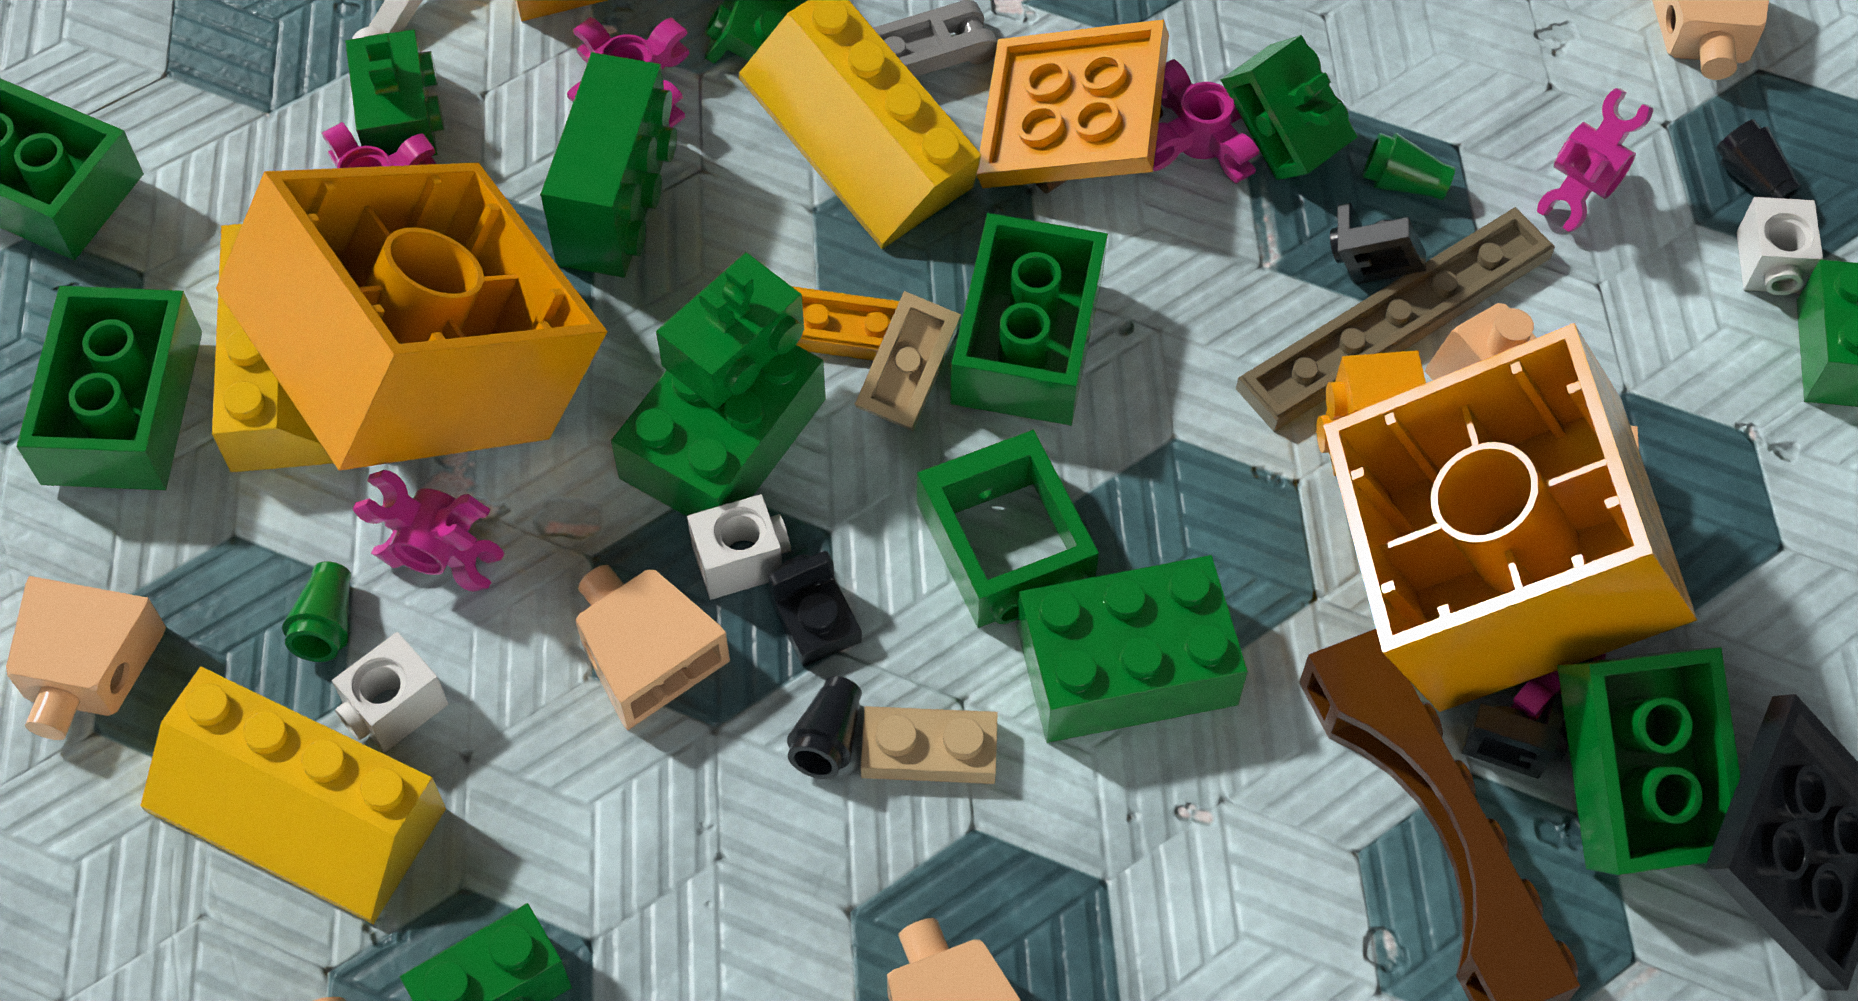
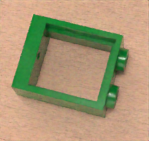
(981, 478)

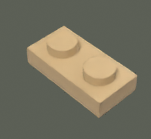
(908, 361)
(929, 745)

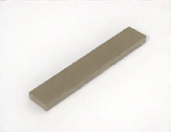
(1396, 316)

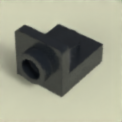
(1377, 249)
(813, 608)
(1516, 742)

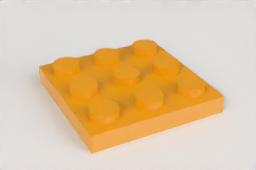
(1074, 105)

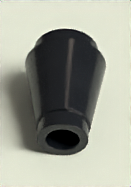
(1758, 161)
(826, 730)

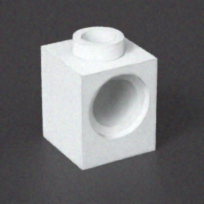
(1778, 245)
(733, 570)
(388, 667)

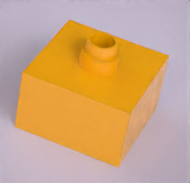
(407, 311)
(1506, 522)

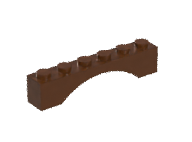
(1378, 714)

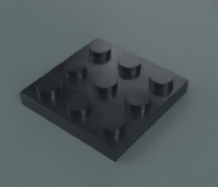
(1794, 842)

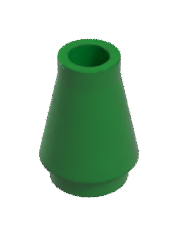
(1406, 168)
(320, 615)

